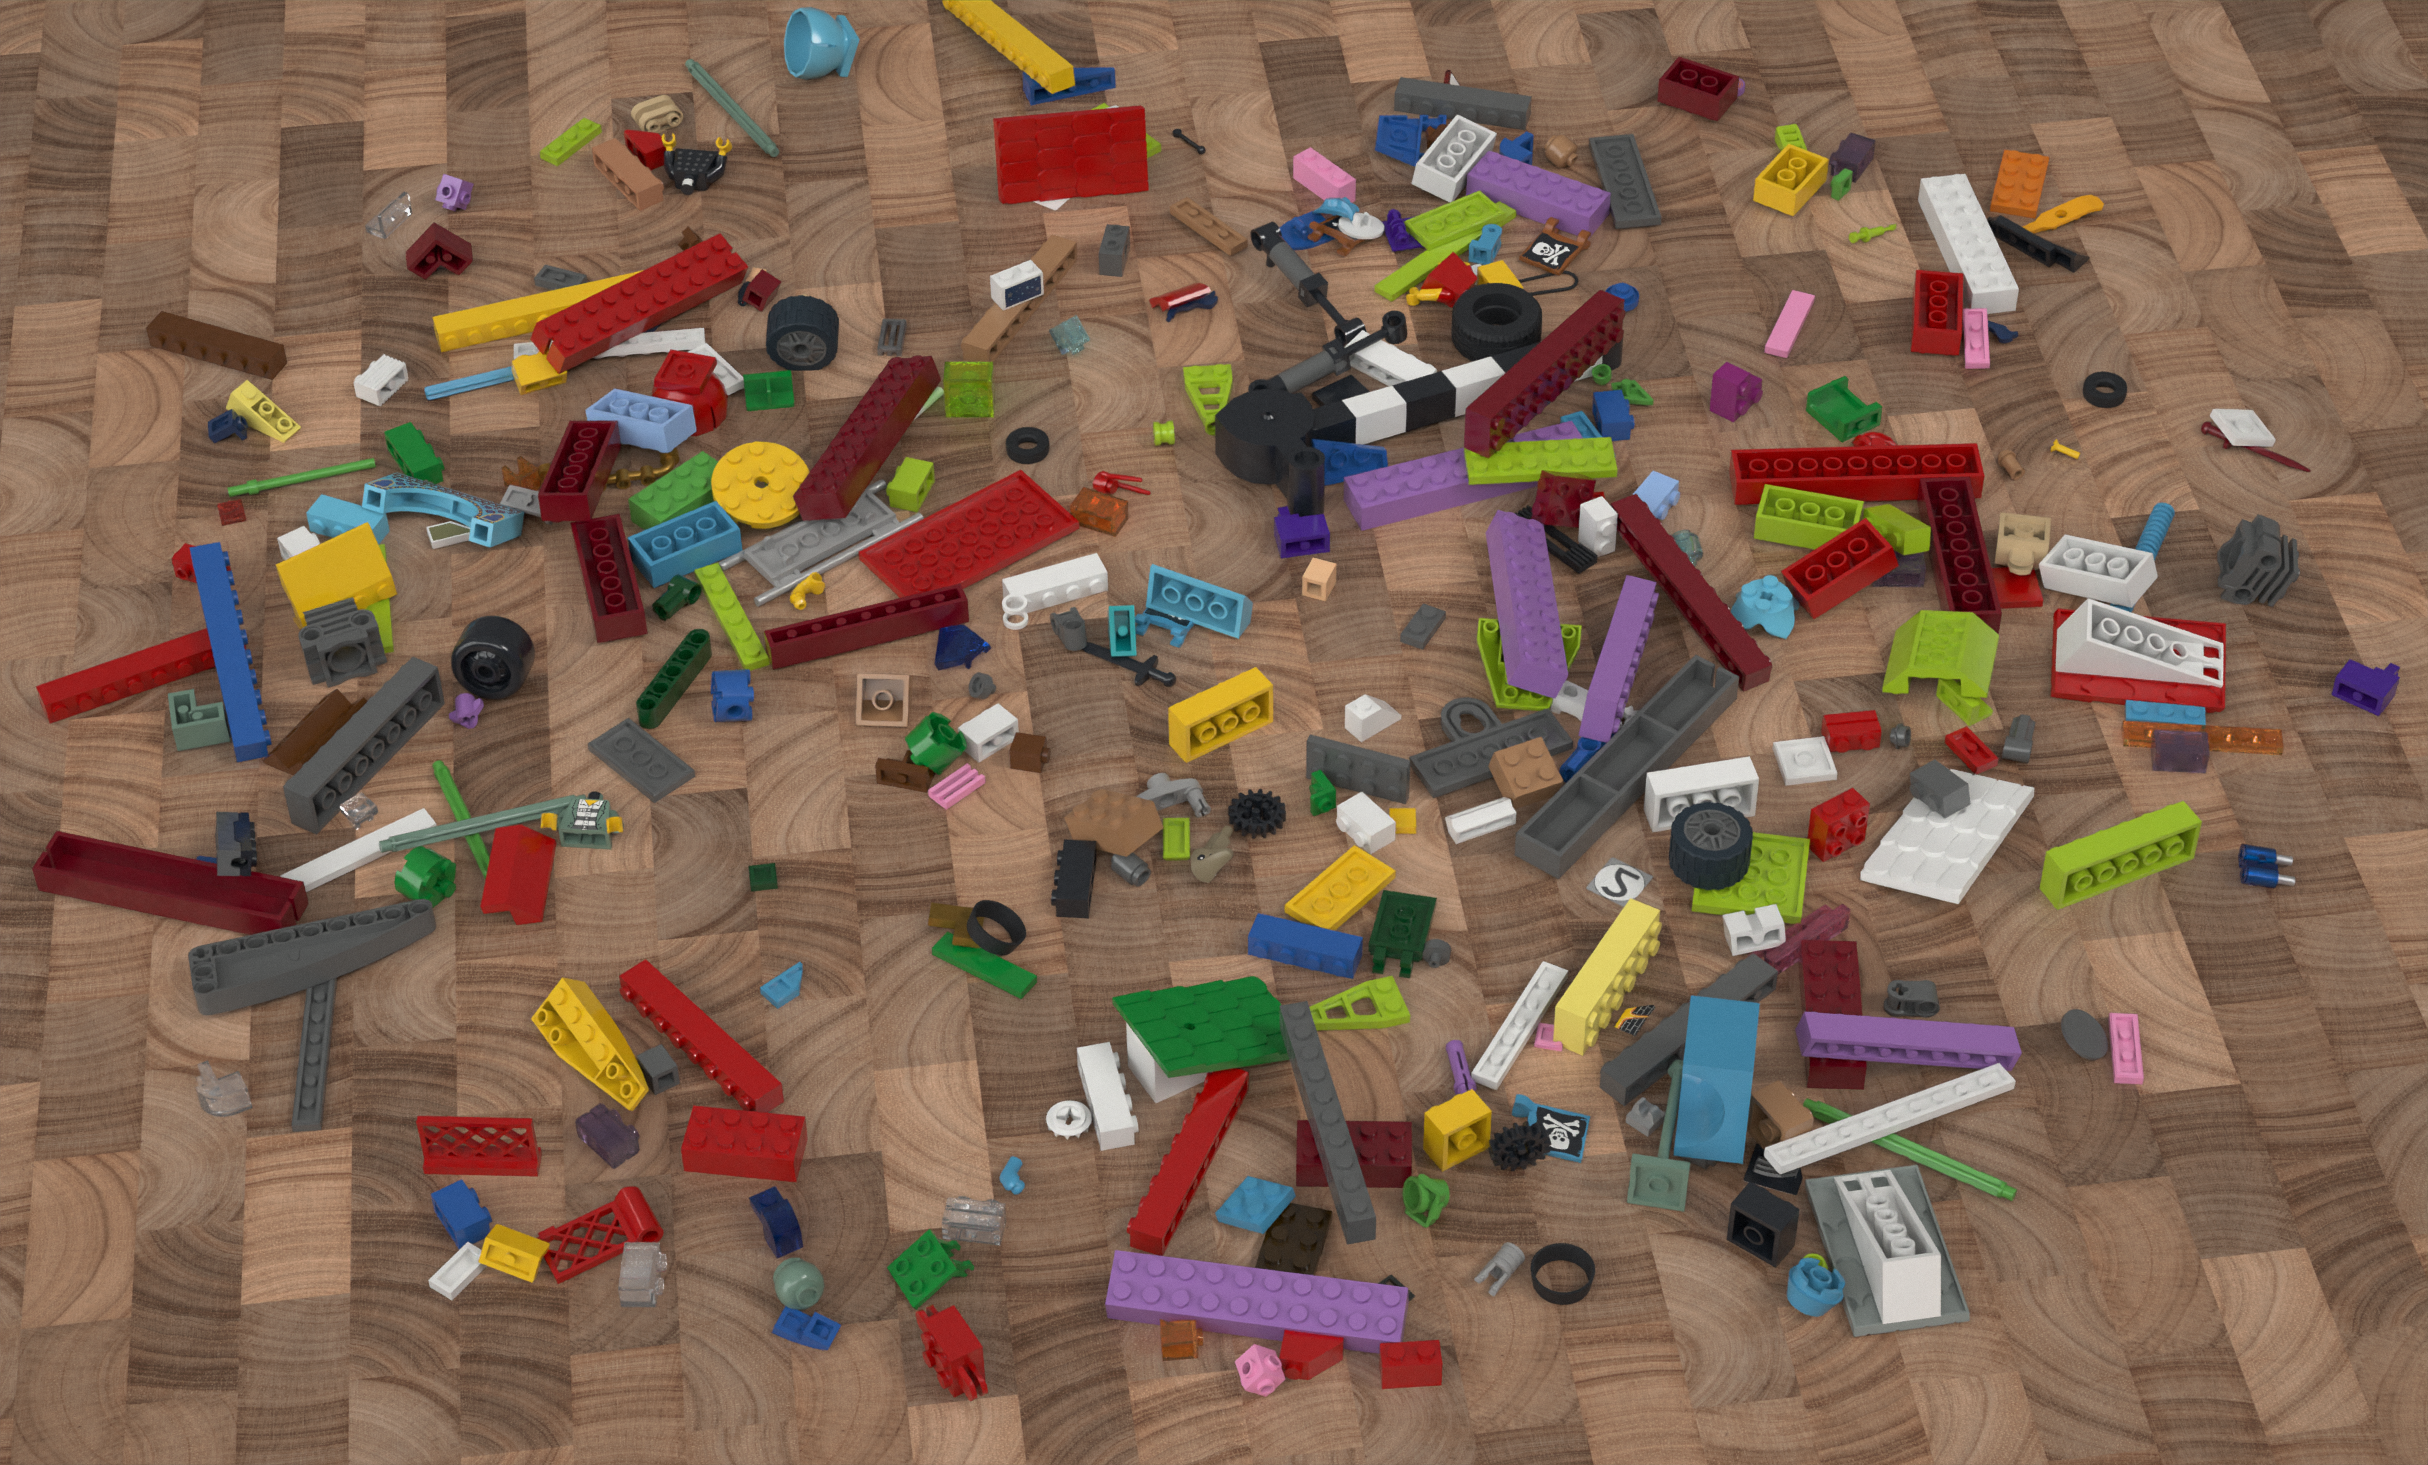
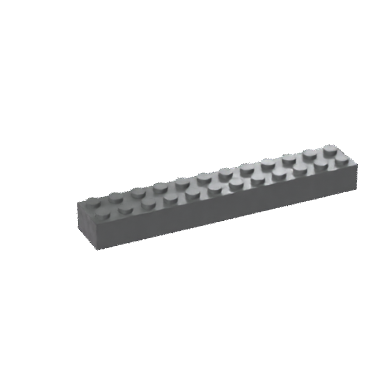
(1620, 768)

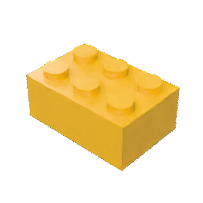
(1790, 179)

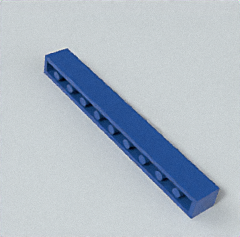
(229, 652)

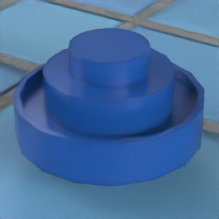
(1625, 292)

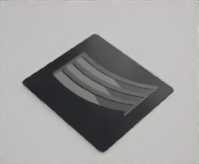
(1763, 1174)

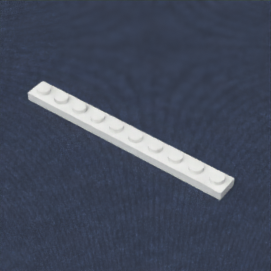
(1889, 1118)

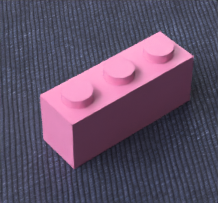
(1323, 176)

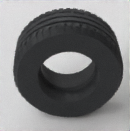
(1508, 306)

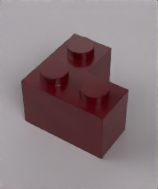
(436, 248)

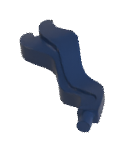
(1206, 302)
(2001, 332)

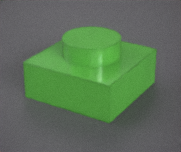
(1841, 184)

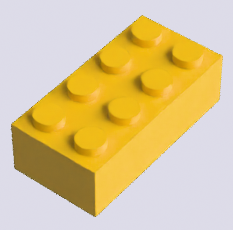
(1220, 714)

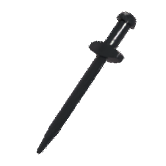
(1144, 670)

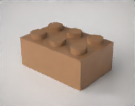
(1114, 821)

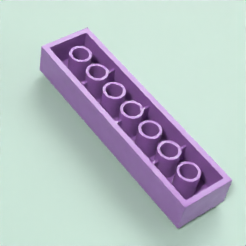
(1619, 659)

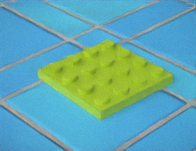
(1773, 877)

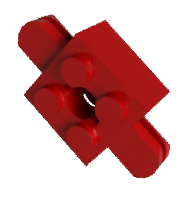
(952, 1351)

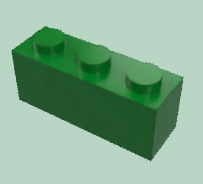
(413, 454)

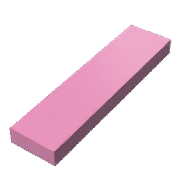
(1789, 324)

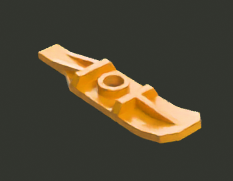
(2069, 211)

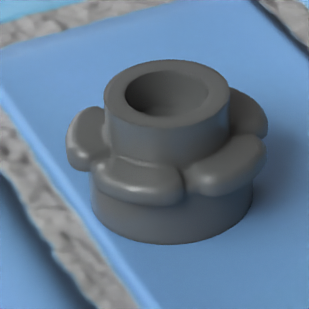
(1900, 736)

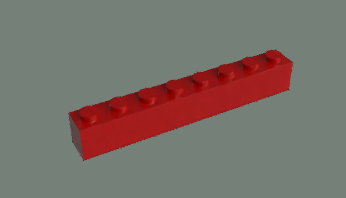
(126, 676)
(700, 1038)
(1188, 1160)

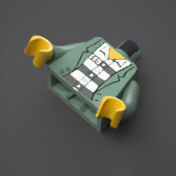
(585, 823)

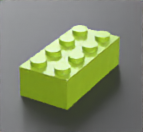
(1803, 516)

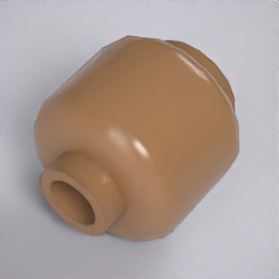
(1561, 151)

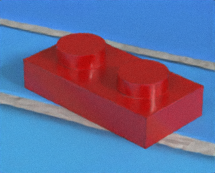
(1971, 750)

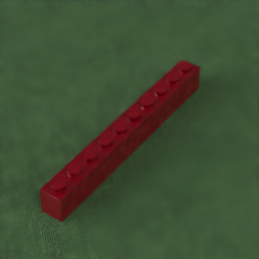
(1691, 593)

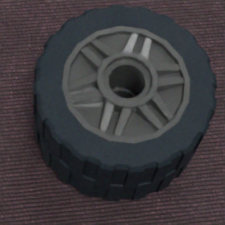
(802, 333)
(1710, 845)

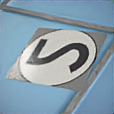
(1619, 882)

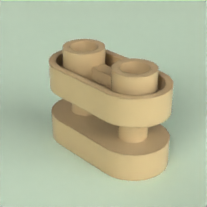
(657, 114)

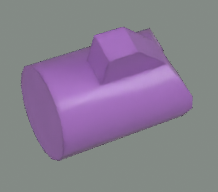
(466, 710)

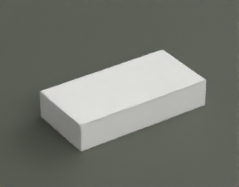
(457, 1272)

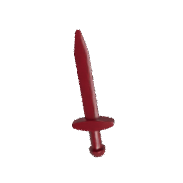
(2208, 428)

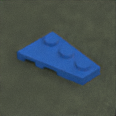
(1349, 459)

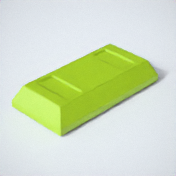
(1176, 839)

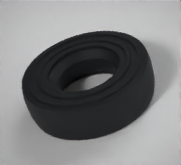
(2105, 379)
(1027, 456)

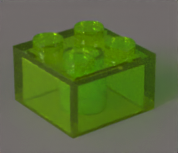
(969, 389)

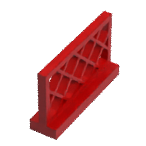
(477, 1157)

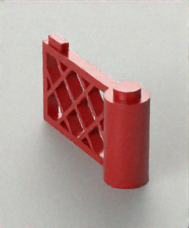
(635, 1222)

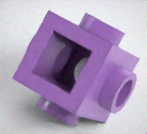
(454, 192)

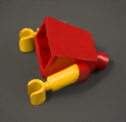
(1445, 282)

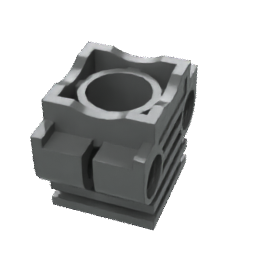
(2257, 563)
(340, 643)

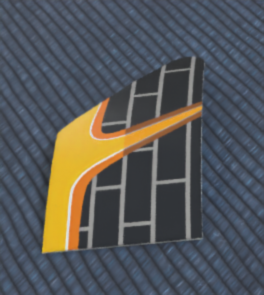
(1633, 1019)

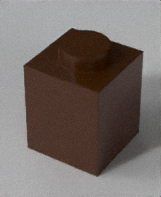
(1029, 752)

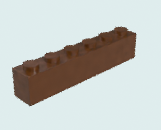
(216, 345)

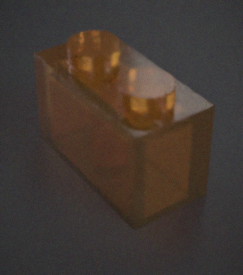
(1100, 511)

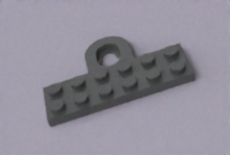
(1469, 754)

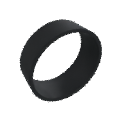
(1005, 917)
(1564, 1252)

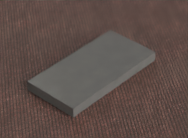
(641, 760)

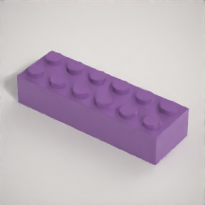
(1539, 193)

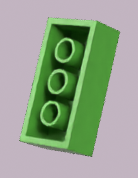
(675, 493)

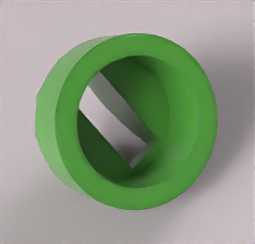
(1605, 373)

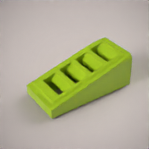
(1789, 135)

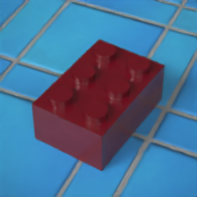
(1698, 88)

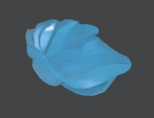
(1338, 206)

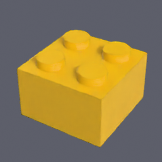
(1457, 1129)

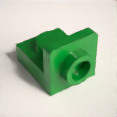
(1322, 794)

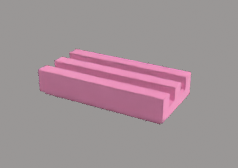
(953, 784)

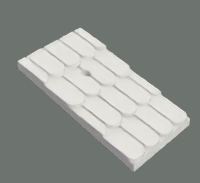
(1947, 854)

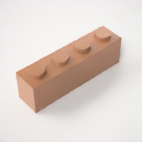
(628, 174)

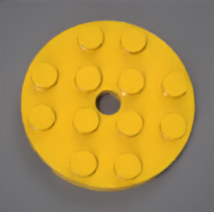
(740, 470)

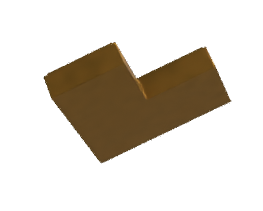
(953, 918)

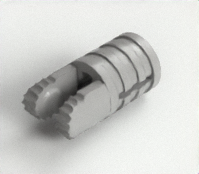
(1501, 1266)

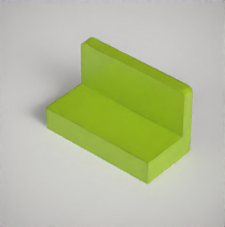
(1966, 708)

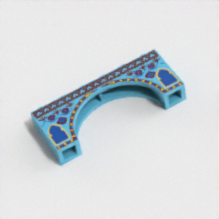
(488, 521)

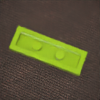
(570, 141)

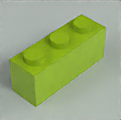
(1899, 529)

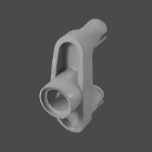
(1169, 793)

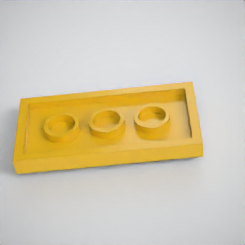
(1340, 890)

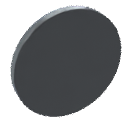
(2084, 1034)

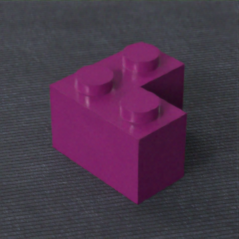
(1734, 391)

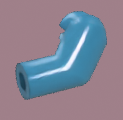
(1010, 1178)

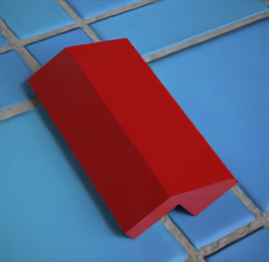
(519, 873)

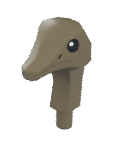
(1210, 860)

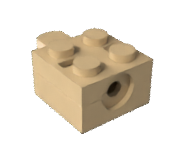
(2022, 542)

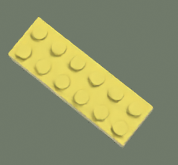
(1607, 977)

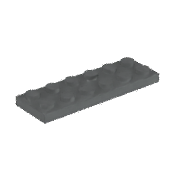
(1626, 179)

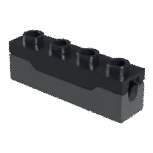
(235, 844)

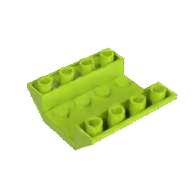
(1943, 647)

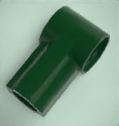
(679, 592)

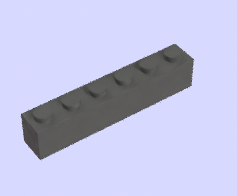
(1471, 103)

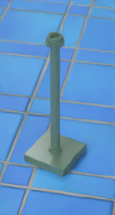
(1658, 1179)

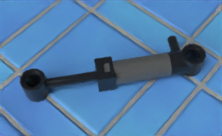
(1311, 286)
(1333, 357)

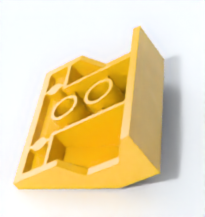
(337, 571)

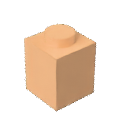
(1319, 579)

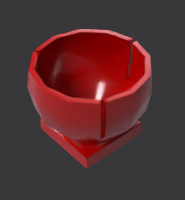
(691, 381)

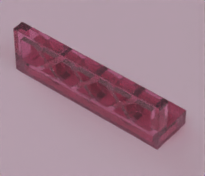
(1811, 928)

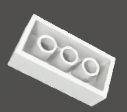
(1452, 157)
(2098, 570)
(1725, 782)

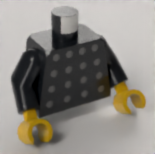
(694, 168)

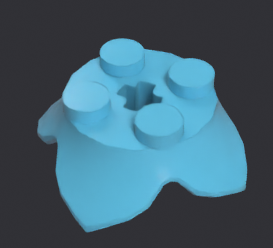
(1767, 604)

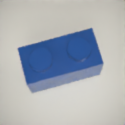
(1612, 415)
(461, 1214)

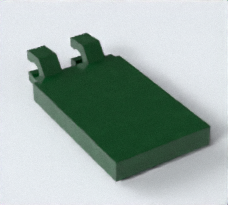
(1401, 930)

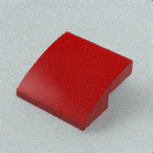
(1180, 296)

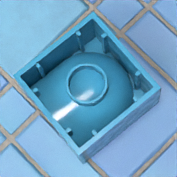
(1716, 1079)

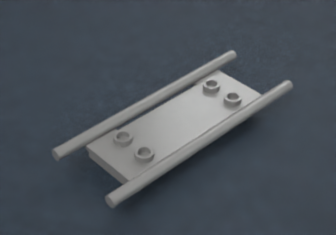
(810, 541)

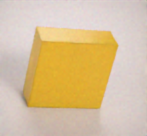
(1405, 820)

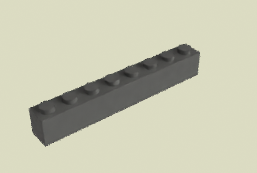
(1651, 1056)

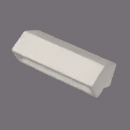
(1481, 820)

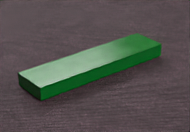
(985, 966)

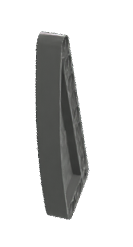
(300, 956)

